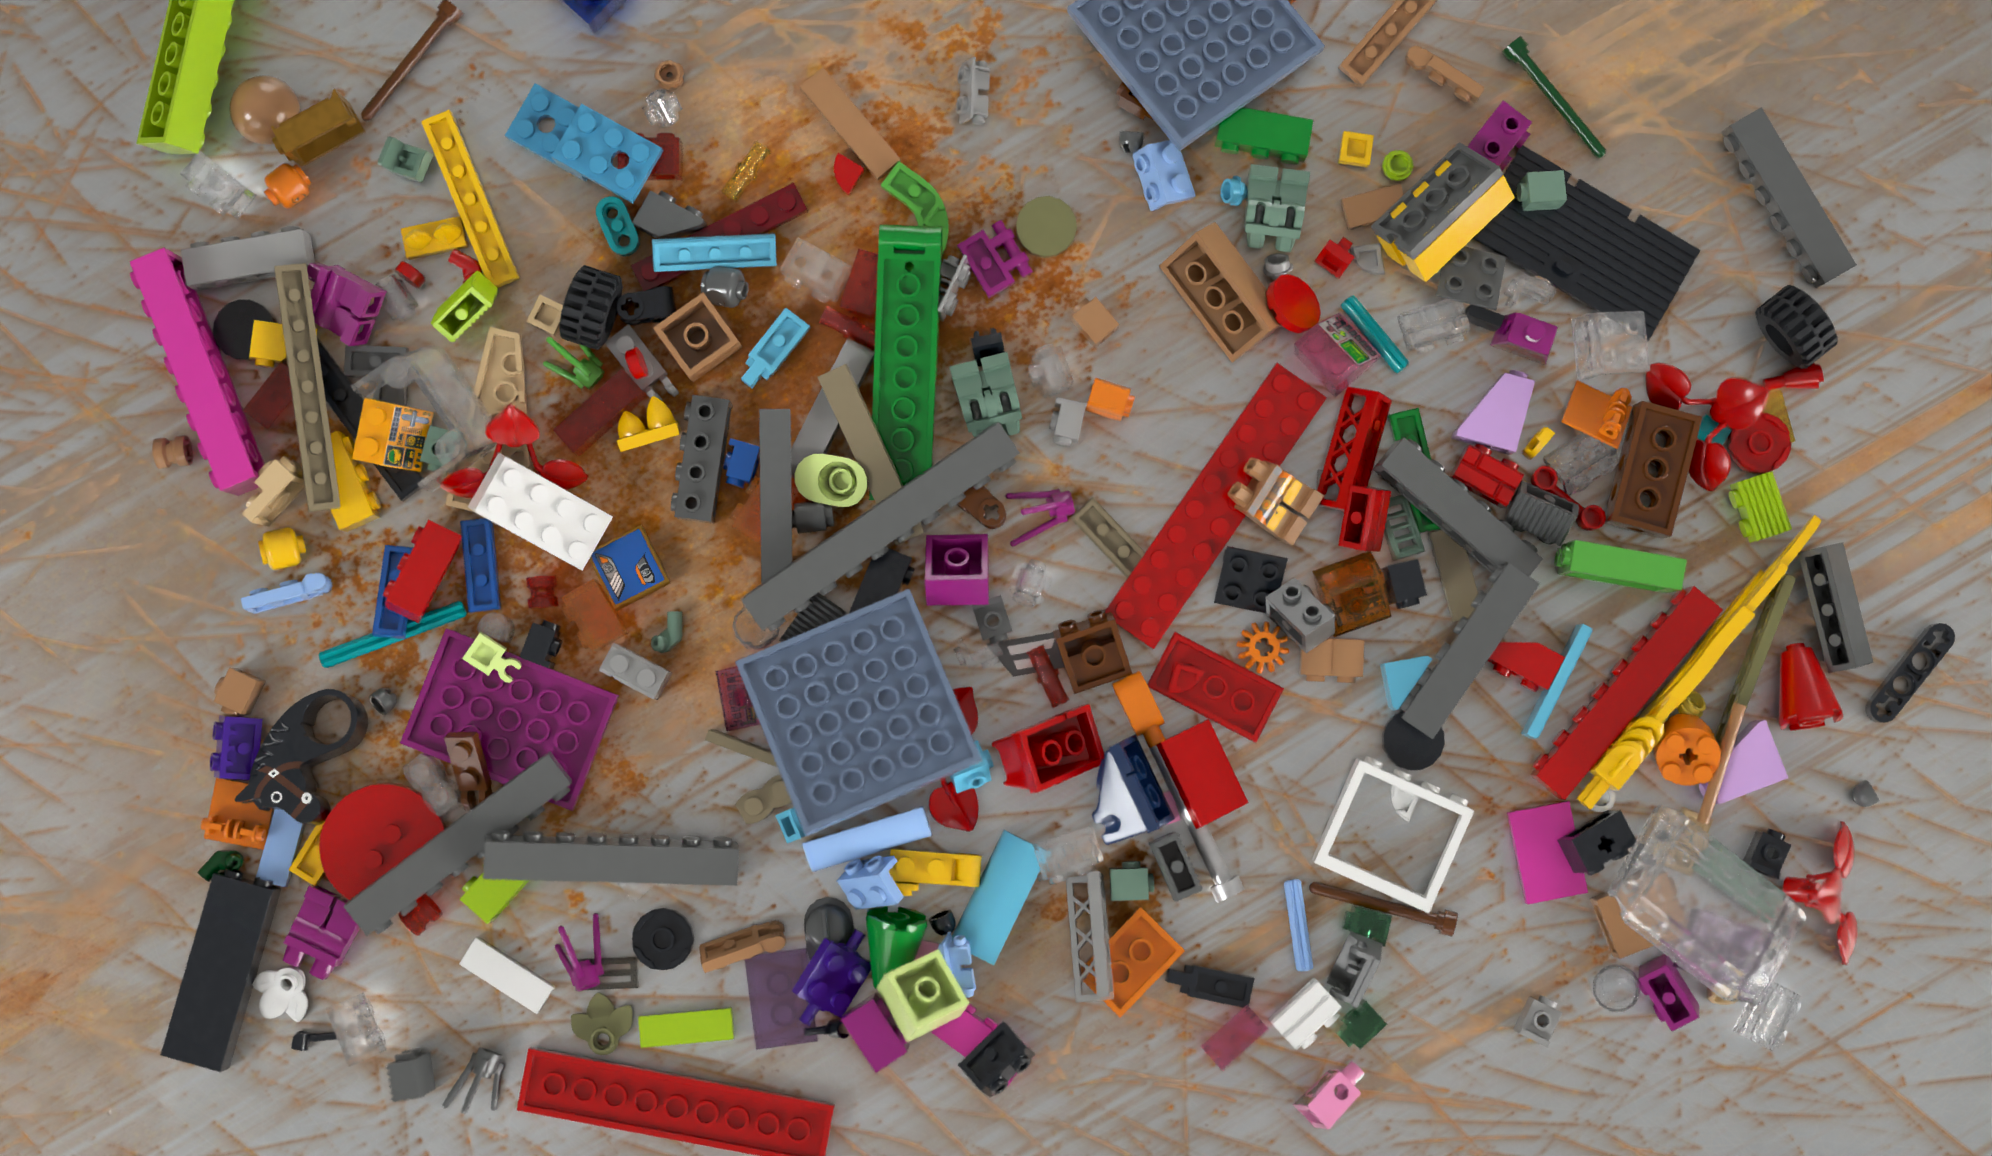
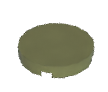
(1046, 226)

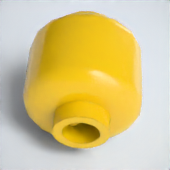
(281, 548)

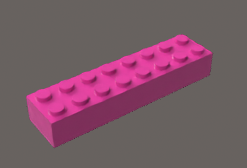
(199, 371)

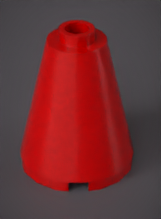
(1804, 691)

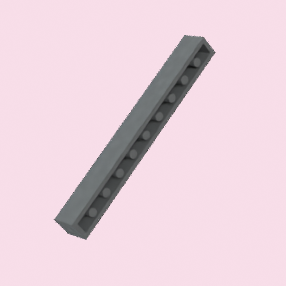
(879, 526)

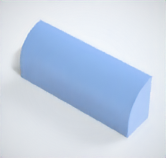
(867, 839)

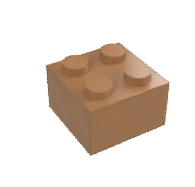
(697, 337)

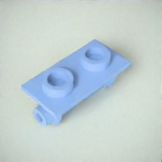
(958, 953)

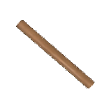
(1725, 750)

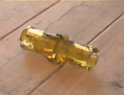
(746, 171)

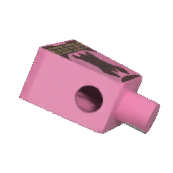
(1319, 1102)

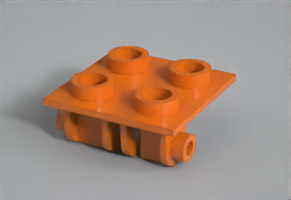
(1598, 413)
(233, 820)

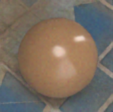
(262, 104)

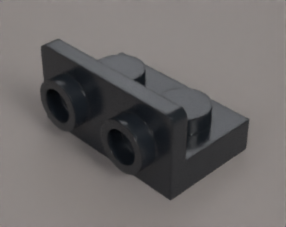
(996, 1060)

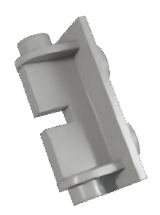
(972, 77)

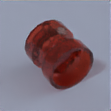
(543, 599)
(420, 916)

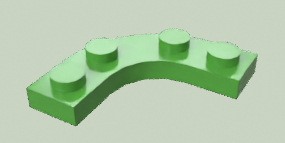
(919, 198)

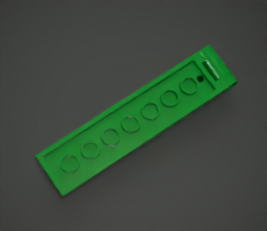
(907, 344)

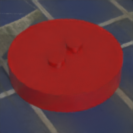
(373, 834)

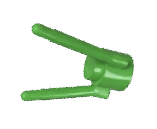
(587, 372)

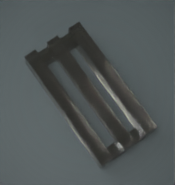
(633, 971)

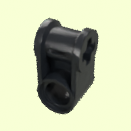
(652, 305)

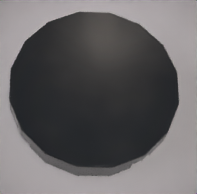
(235, 326)
(1409, 746)
(662, 939)

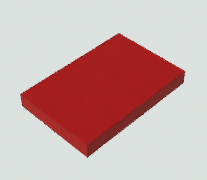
(1202, 773)

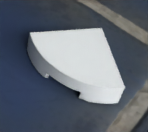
(1403, 802)

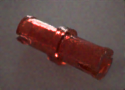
(848, 327)
(1047, 676)

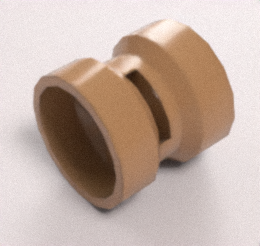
(172, 452)

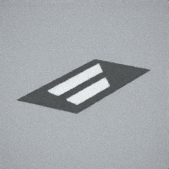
(1017, 660)

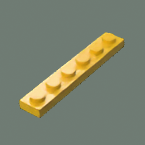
(470, 199)

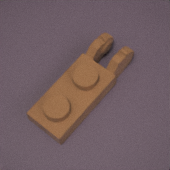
(1443, 72)
(742, 945)

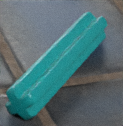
(1374, 334)

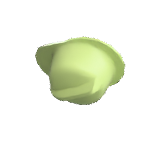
(831, 480)

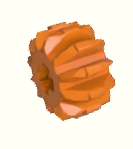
(1270, 640)

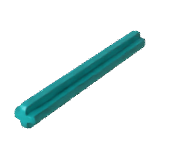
(370, 643)

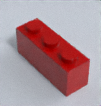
(422, 570)

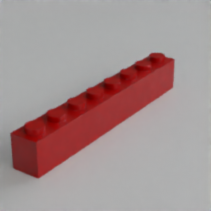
(1625, 692)

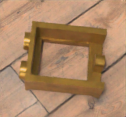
(317, 130)

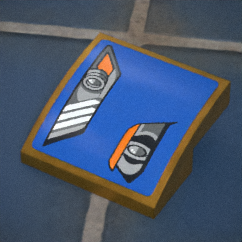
(628, 568)

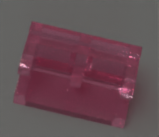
(1235, 1038)

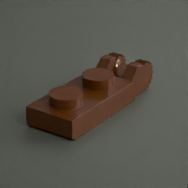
(469, 767)

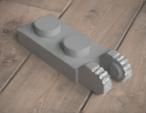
(628, 339)

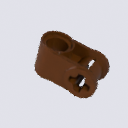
(978, 501)

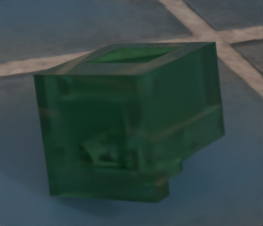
(1367, 923)
(1360, 1025)

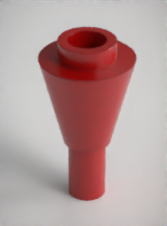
(1797, 378)

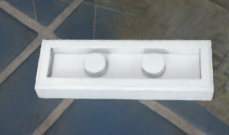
(507, 975)

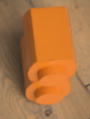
(1110, 400)

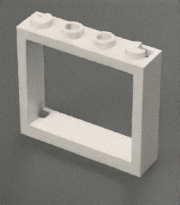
(1402, 780)

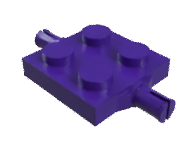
(832, 977)

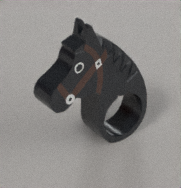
(285, 761)

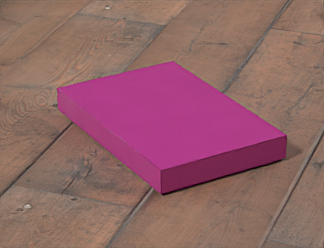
(1539, 857)

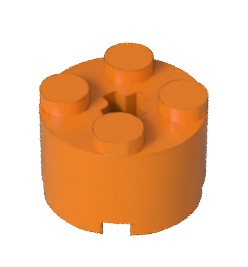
(1690, 765)

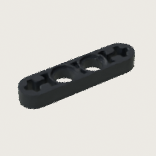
(1910, 673)

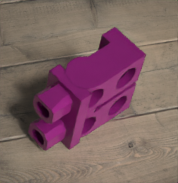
(343, 302)
(321, 931)

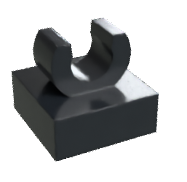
(986, 345)

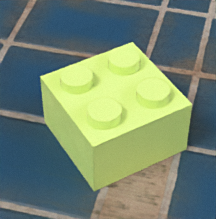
(922, 995)

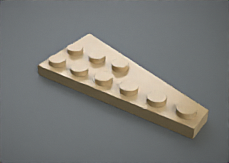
(498, 384)

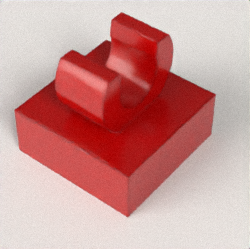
(1335, 257)

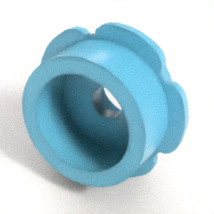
(1233, 191)

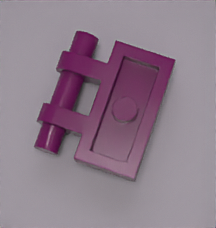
(987, 264)

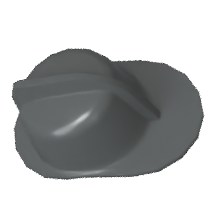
(829, 920)

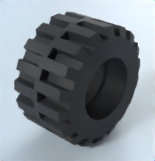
(590, 307)
(1796, 326)

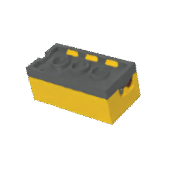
(1443, 211)

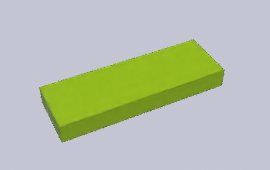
(686, 1027)

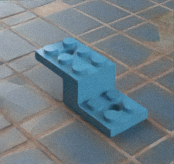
(584, 143)

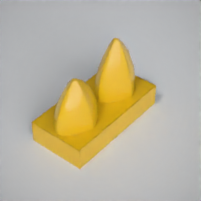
(434, 238)
(659, 421)

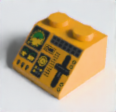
(392, 434)

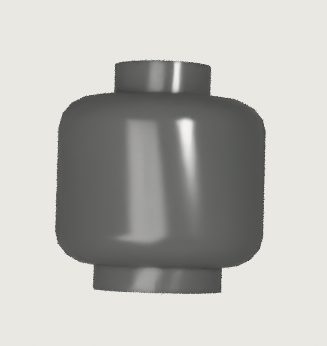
(724, 286)

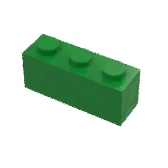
(1265, 135)

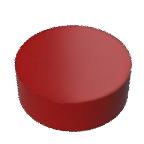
(410, 274)
(636, 363)

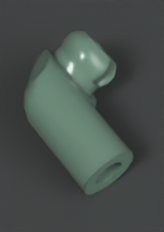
(671, 635)

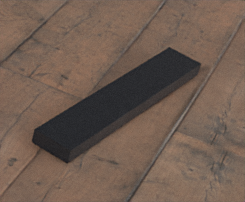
(348, 408)

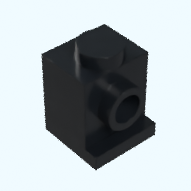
(542, 644)
(1757, 853)

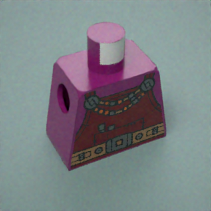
(1525, 337)

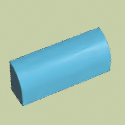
(999, 896)

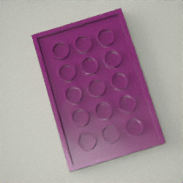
(513, 719)

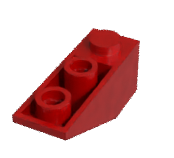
(1528, 661)

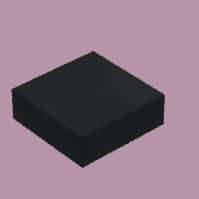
(1484, 318)

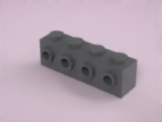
(702, 459)
(1835, 608)

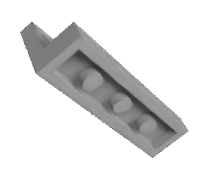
(1099, 935)

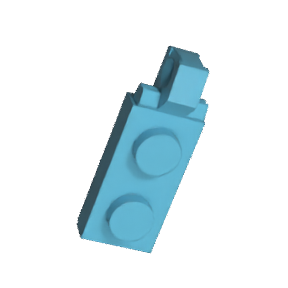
(774, 347)

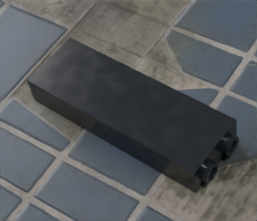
(221, 970)

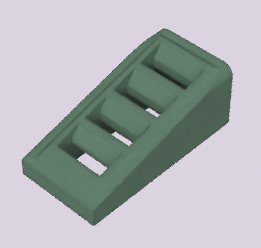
(1410, 523)

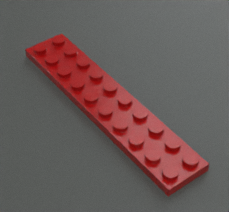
(1206, 513)
(673, 1106)

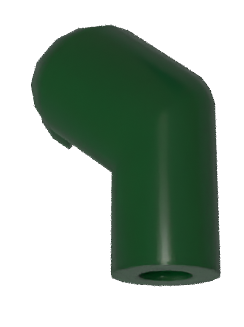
(219, 861)

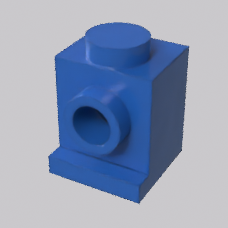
(742, 463)

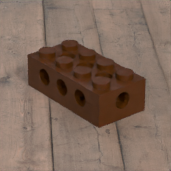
(1672, 466)

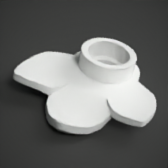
(279, 996)

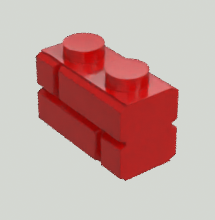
(1486, 475)
(1364, 518)

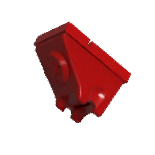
(1051, 750)

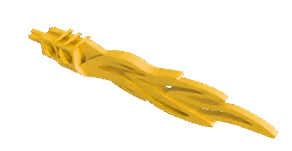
(1647, 729)

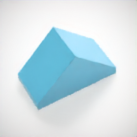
(1401, 677)

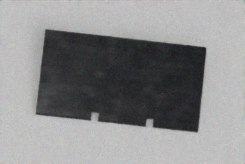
(1591, 247)

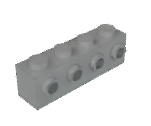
(245, 259)

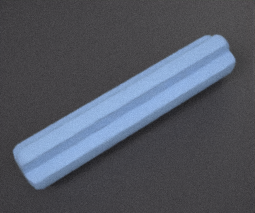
(1298, 925)

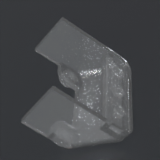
(451, 399)

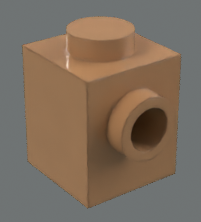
(238, 692)

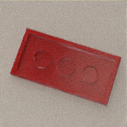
(1224, 694)

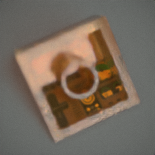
(1354, 592)

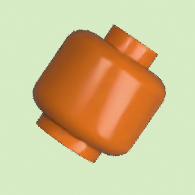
(287, 185)

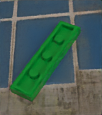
(1410, 426)

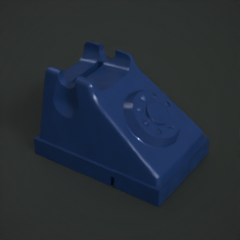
(1129, 794)

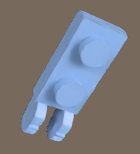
(288, 593)

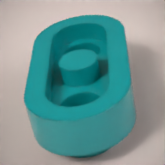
(617, 227)

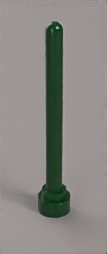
(1519, 53)

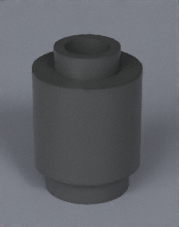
(812, 517)

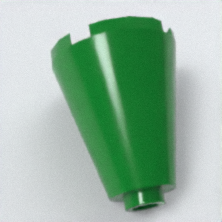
(893, 938)

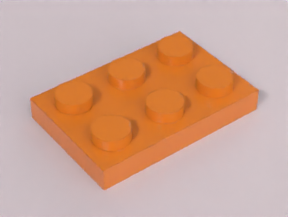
(1138, 958)

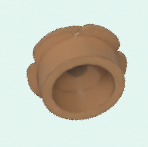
(669, 67)

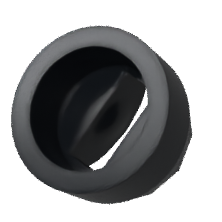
(943, 922)

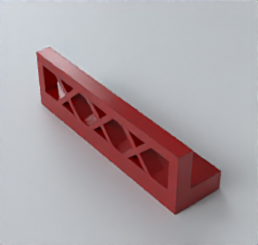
(1363, 446)

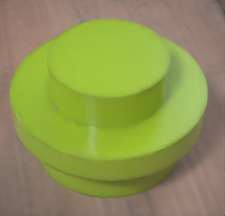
(1397, 165)

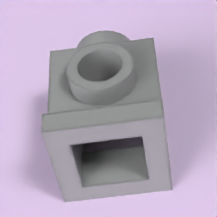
(1067, 421)
(1527, 1021)

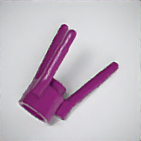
(1058, 505)
(582, 974)

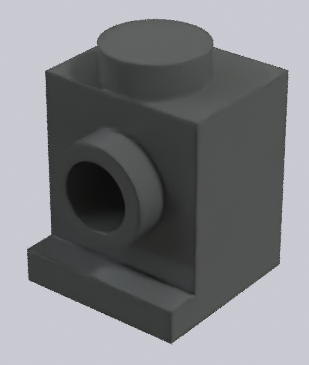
(982, 612)

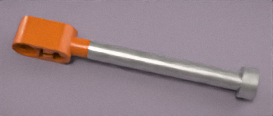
(1146, 720)

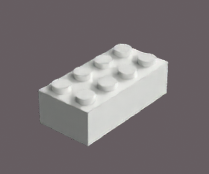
(540, 511)

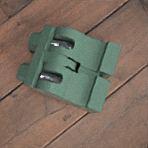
(1275, 206)
(984, 390)

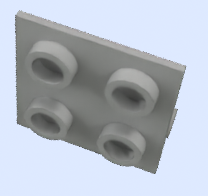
(960, 276)

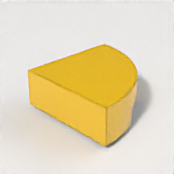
(1539, 440)

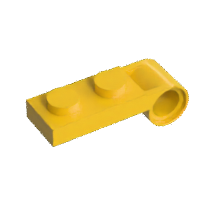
(936, 867)

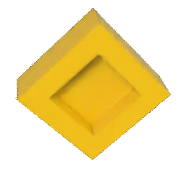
(1355, 149)

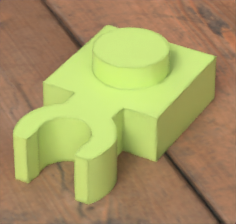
(487, 655)

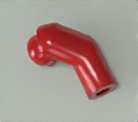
(466, 263)

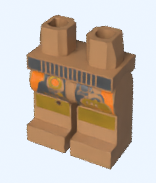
(1263, 497)

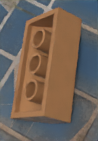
(1221, 291)

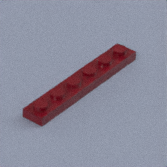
(753, 219)

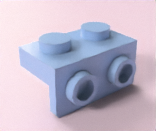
(1163, 174)
(869, 883)

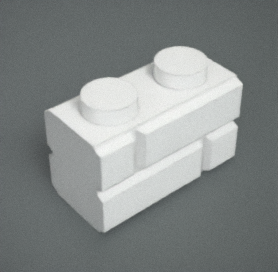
(1306, 1014)

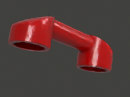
(1588, 518)

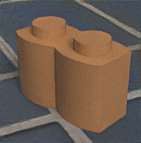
(1333, 658)

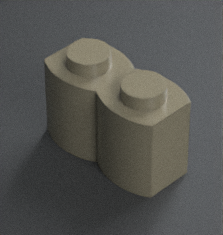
(762, 802)

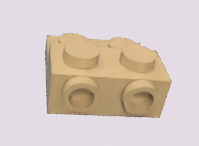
(280, 485)

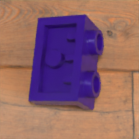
(236, 746)

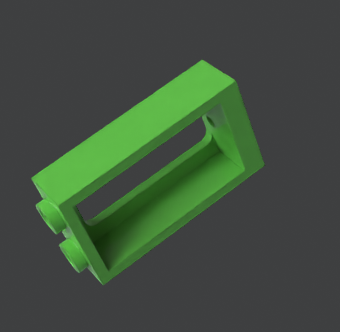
(1620, 566)

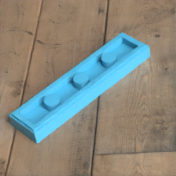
(713, 251)
(1549, 697)

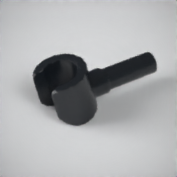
(830, 1029)
(302, 1039)

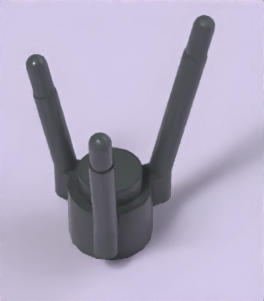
(485, 1064)

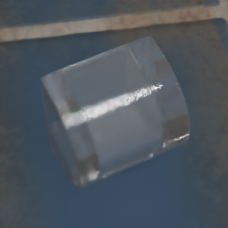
(497, 626)

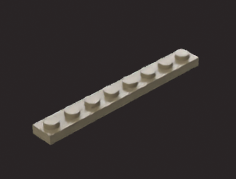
(307, 387)

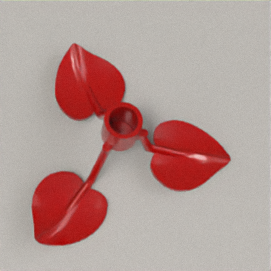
(1735, 404)
(514, 430)
(945, 804)
(1828, 894)

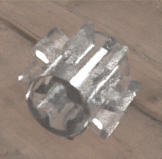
(662, 108)

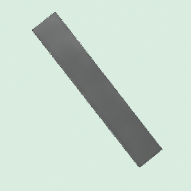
(775, 490)

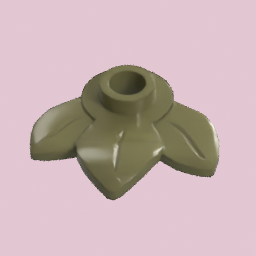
(600, 1019)

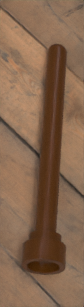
(446, 15)
(1442, 921)

